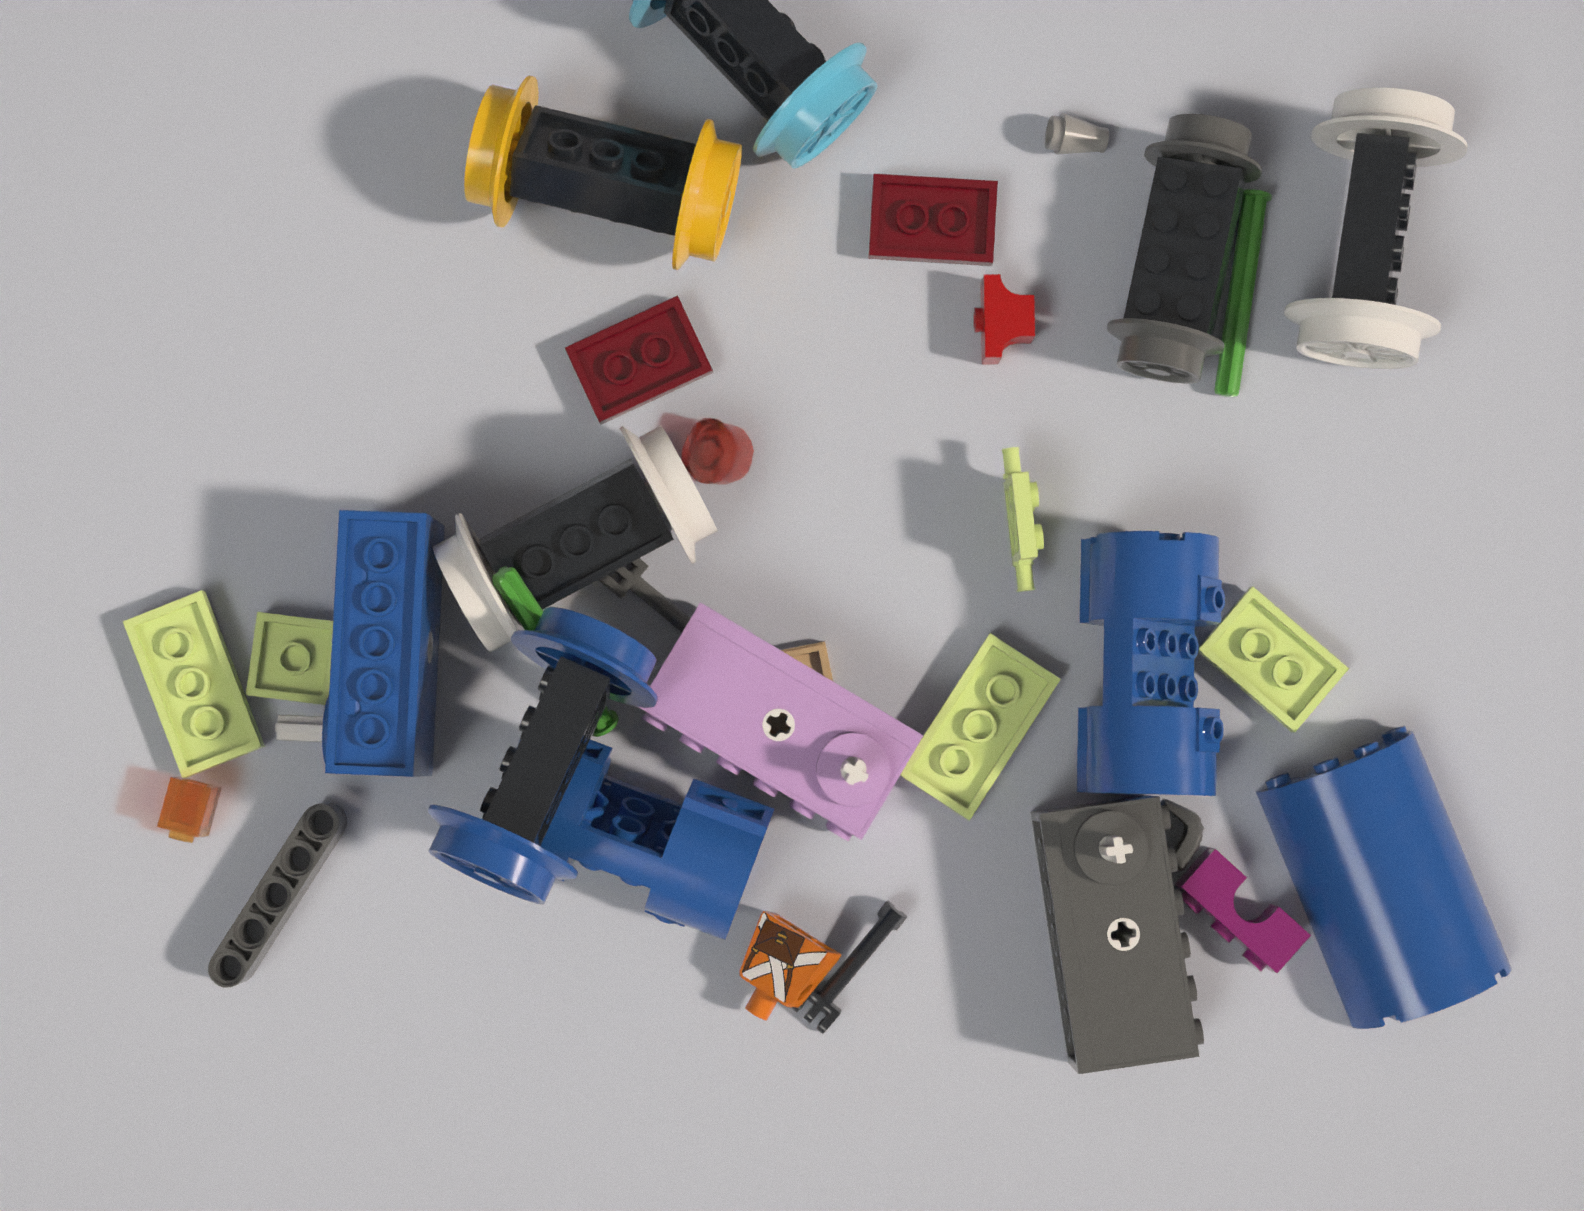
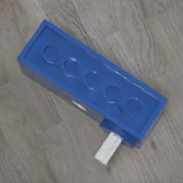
(382, 649)

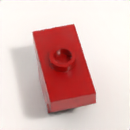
(1002, 318)

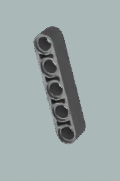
(262, 908)

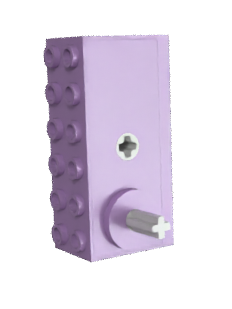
(838, 747)

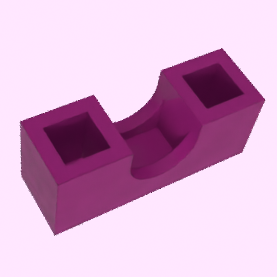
(1268, 938)

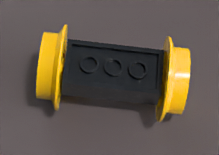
(601, 170)

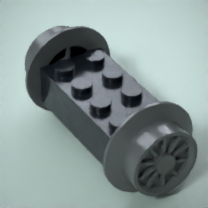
(1184, 248)

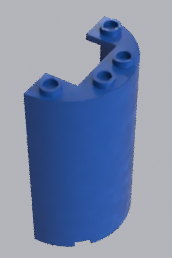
(1385, 882)

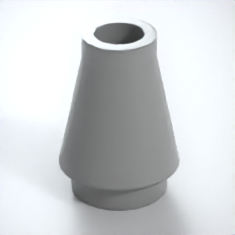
(1072, 135)

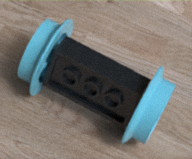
(774, 69)

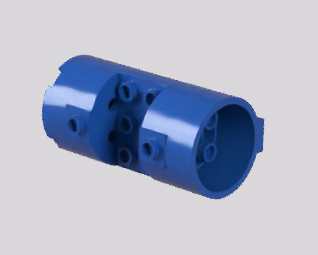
(1149, 598)
(686, 853)

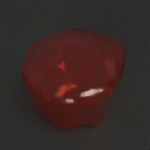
(717, 452)

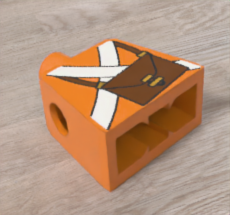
(783, 964)

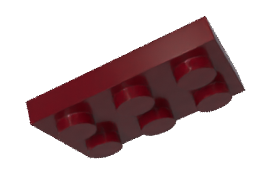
(933, 219)
(639, 360)

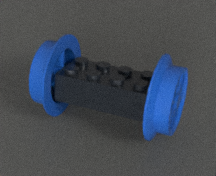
(584, 669)

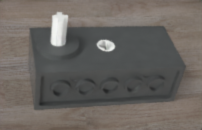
(1131, 994)

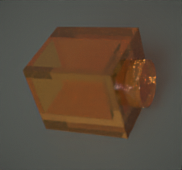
(188, 808)

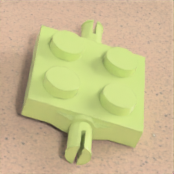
(1024, 535)

